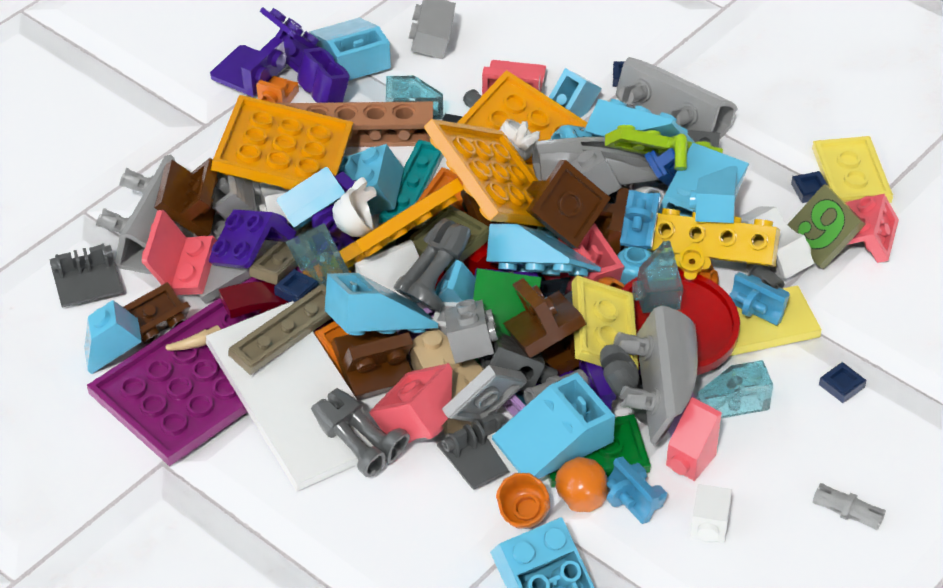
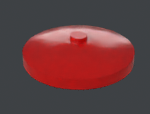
(713, 315)

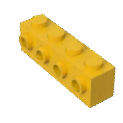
(719, 241)

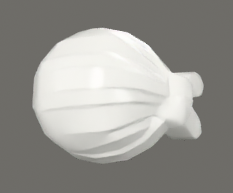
(520, 137)
(352, 210)

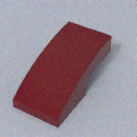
(249, 297)

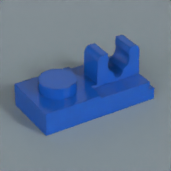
(662, 165)

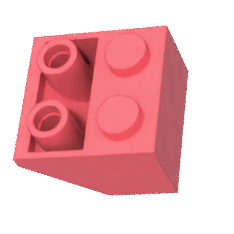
(597, 250)

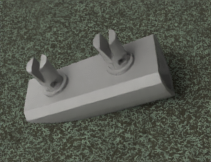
(667, 93)
(627, 165)
(136, 228)
(667, 367)

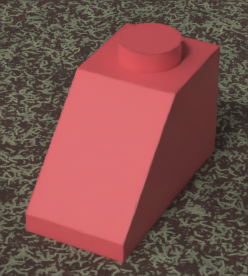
(694, 440)

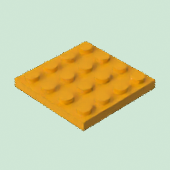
(520, 102)
(279, 143)
(488, 168)
(400, 223)

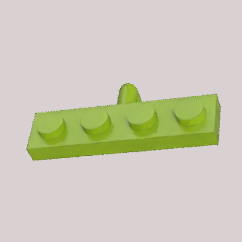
(642, 142)

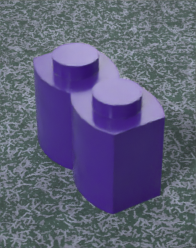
(322, 76)

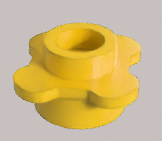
(692, 252)

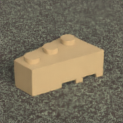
(434, 349)

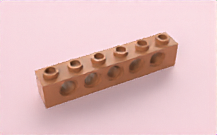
(378, 122)

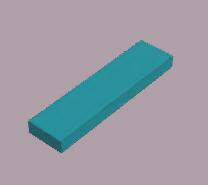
(415, 178)

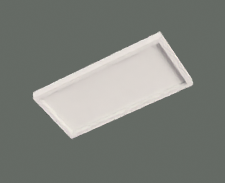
(282, 399)

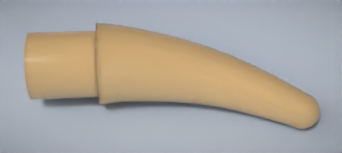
(192, 342)

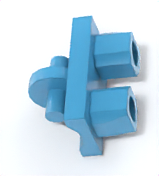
(640, 219)
(759, 298)
(629, 488)

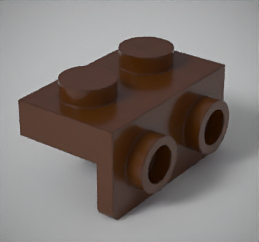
(158, 311)

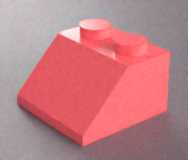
(416, 403)

